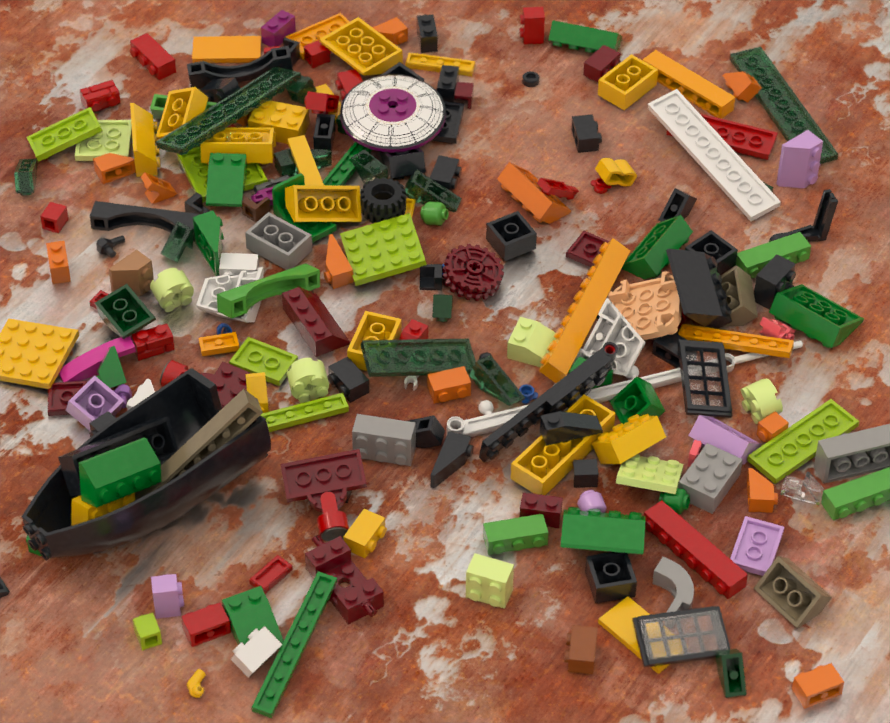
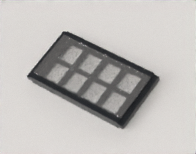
(704, 378)
(680, 636)

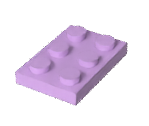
(756, 545)

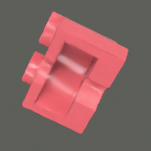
(776, 329)

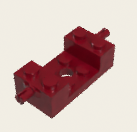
(334, 559)

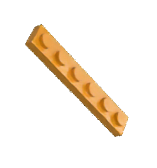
(739, 341)

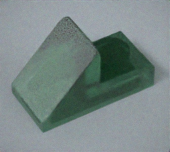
(178, 240)

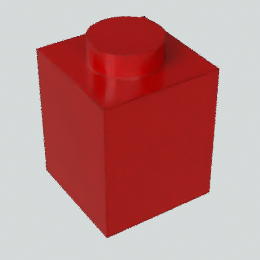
(316, 54)
(54, 217)

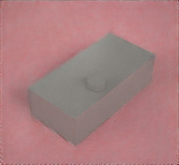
(853, 454)

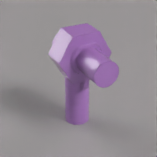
(124, 392)

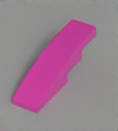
(89, 362)

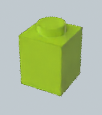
(147, 631)

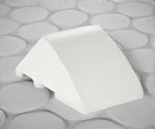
(212, 286)
(616, 329)

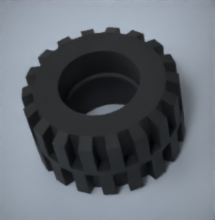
(382, 199)

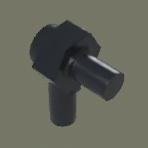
(105, 246)

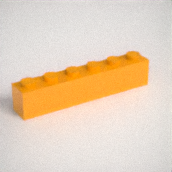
(691, 86)

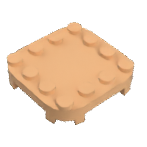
(649, 305)

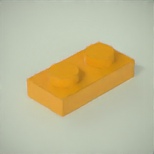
(218, 344)

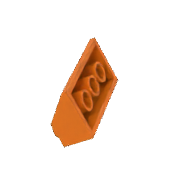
(526, 190)

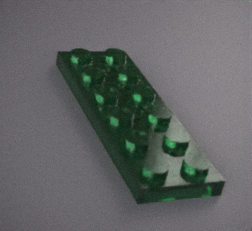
(416, 356)

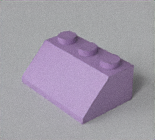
(800, 161)
(716, 433)

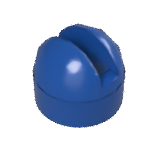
(227, 329)

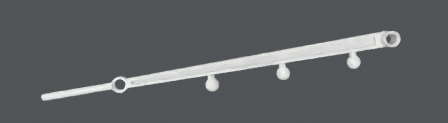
(492, 421)

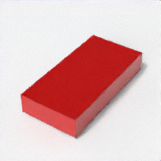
(271, 574)

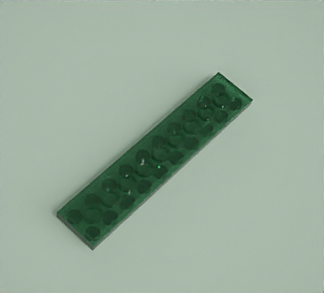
(779, 99)
(228, 110)

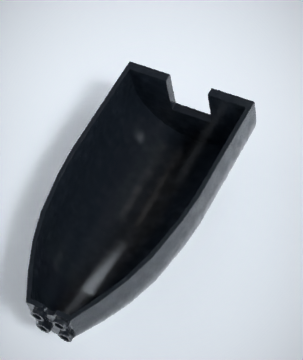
(189, 404)

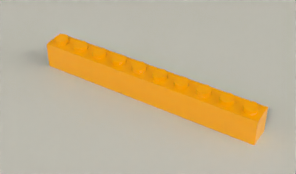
(584, 310)

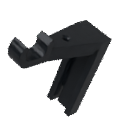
(822, 221)

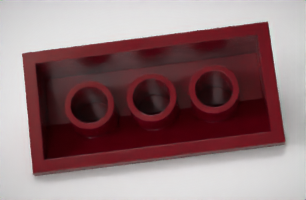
(313, 321)

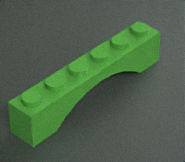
(242, 298)

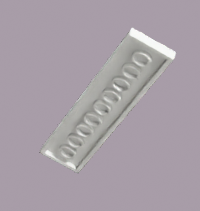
(714, 155)

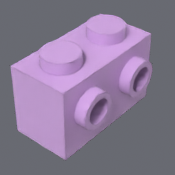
(167, 596)

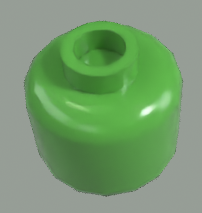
(434, 213)

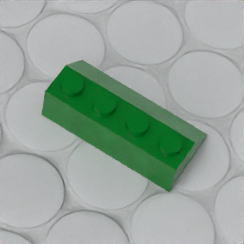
(582, 37)
(651, 254)
(119, 473)

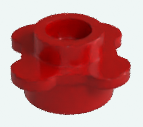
(600, 186)

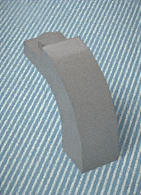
(676, 581)

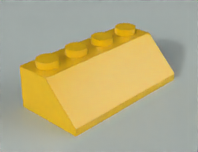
(144, 141)
(254, 142)
(323, 203)

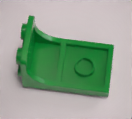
(316, 229)

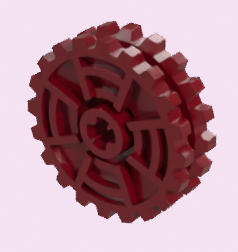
(472, 272)

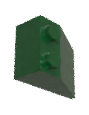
(124, 312)

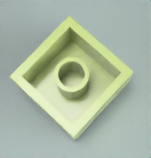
(489, 580)

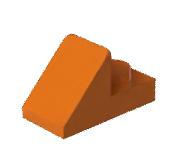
(157, 188)

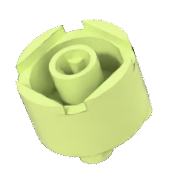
(172, 289)
(308, 379)
(761, 399)

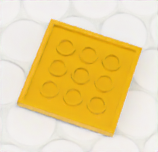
(34, 352)

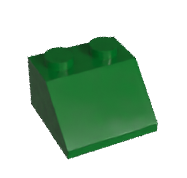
(636, 399)

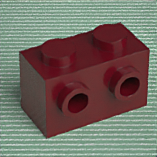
(601, 63)
(542, 504)

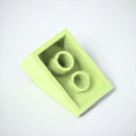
(529, 342)

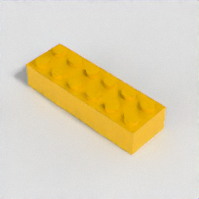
(545, 466)

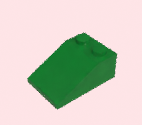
(226, 179)
(209, 238)
(248, 612)

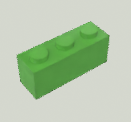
(515, 534)

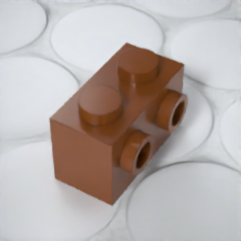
(582, 649)

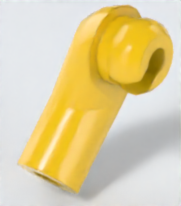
(194, 686)

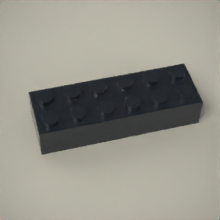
(156, 431)

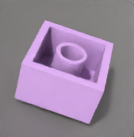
(93, 401)

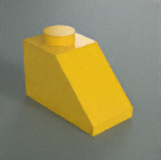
(257, 387)

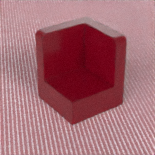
(464, 91)

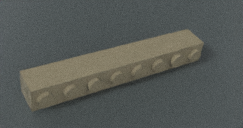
(218, 431)

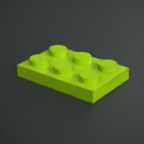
(261, 357)

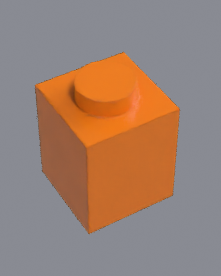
(771, 427)

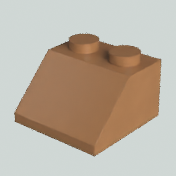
(132, 270)

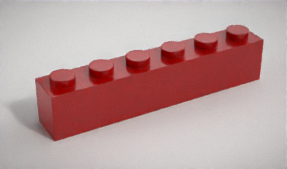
(695, 550)

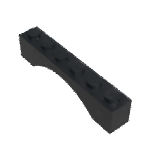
(203, 72)
(110, 216)

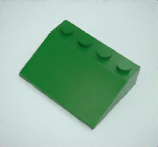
(814, 315)
(603, 531)

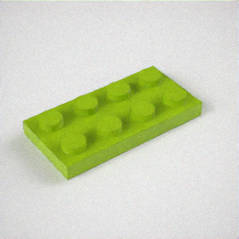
(64, 134)

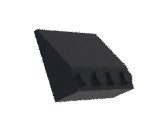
(699, 287)

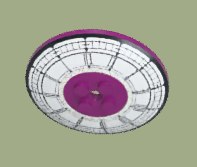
(375, 125)

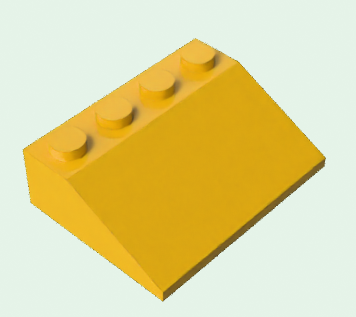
(363, 48)

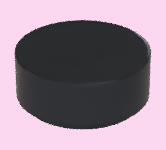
(530, 79)

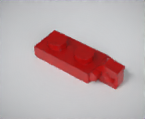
(557, 188)

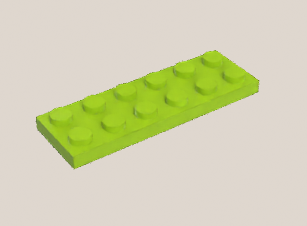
(800, 441)

